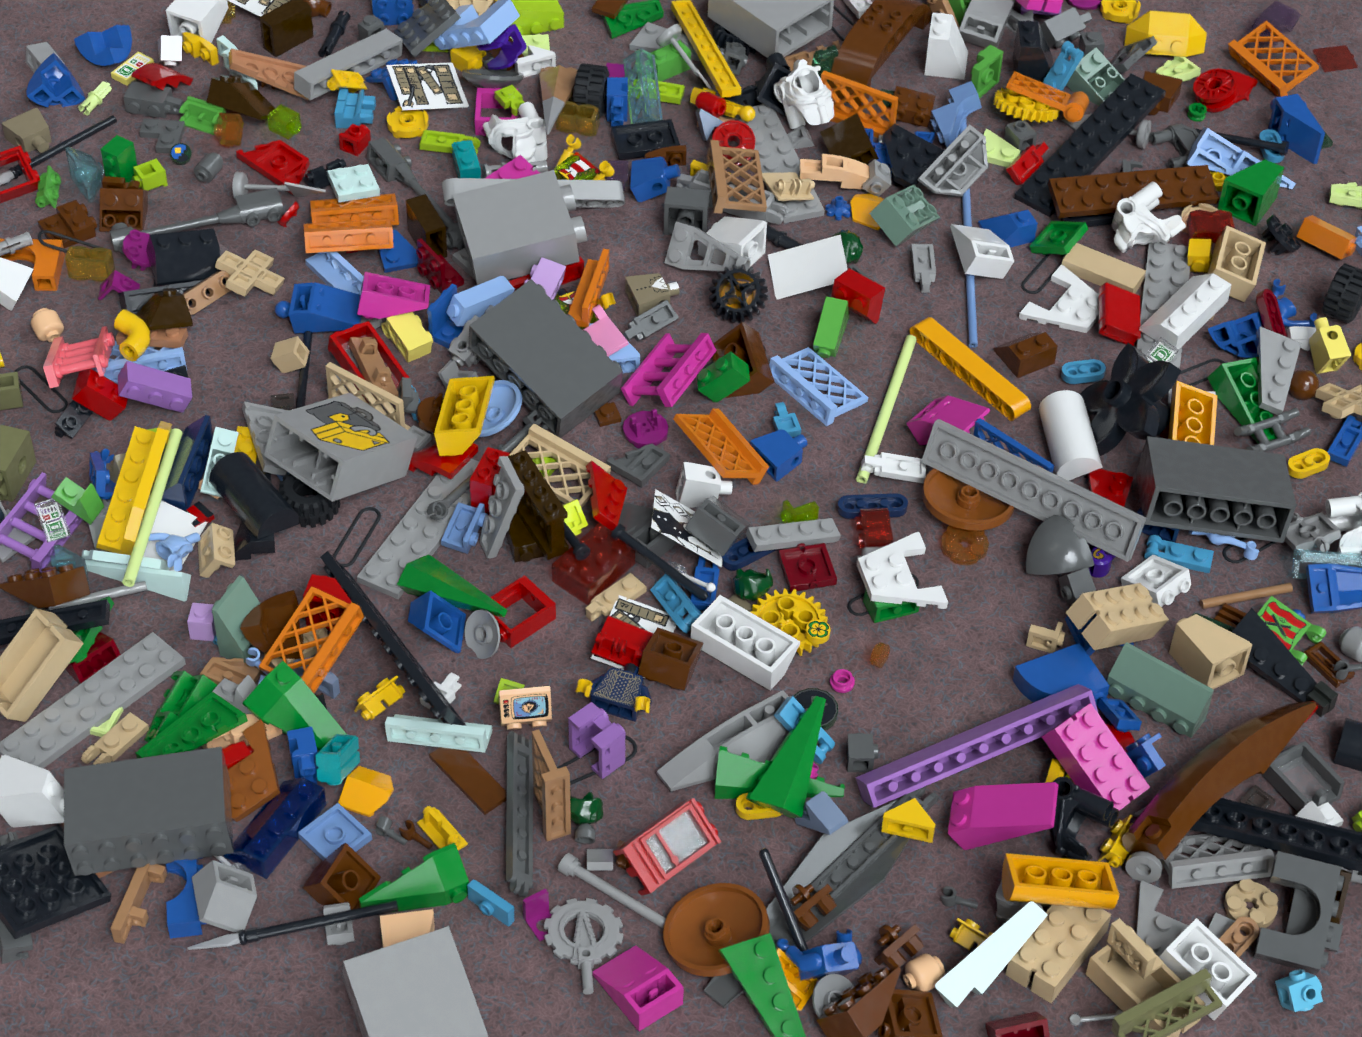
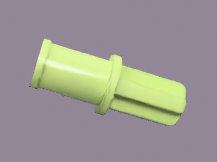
(95, 98)

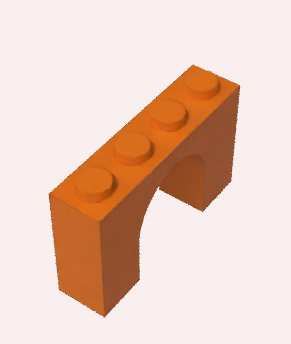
(46, 262)

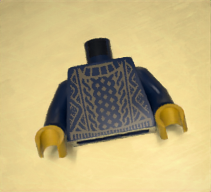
(618, 692)

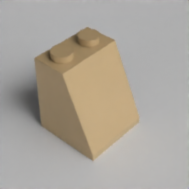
(1209, 651)

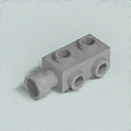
(462, 355)

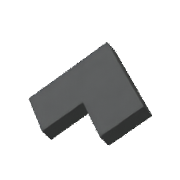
(1304, 917)

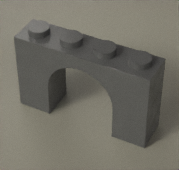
(1320, 883)

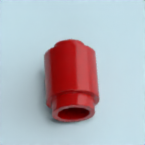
(711, 103)

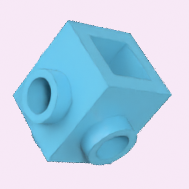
(1299, 991)

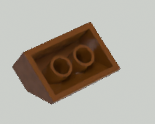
(748, 346)

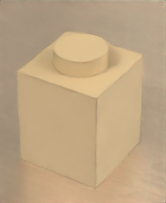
(290, 354)

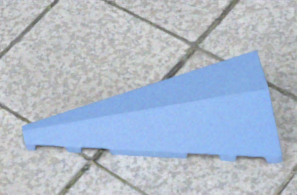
(1223, 156)

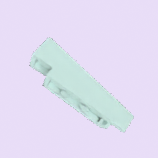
(990, 957)

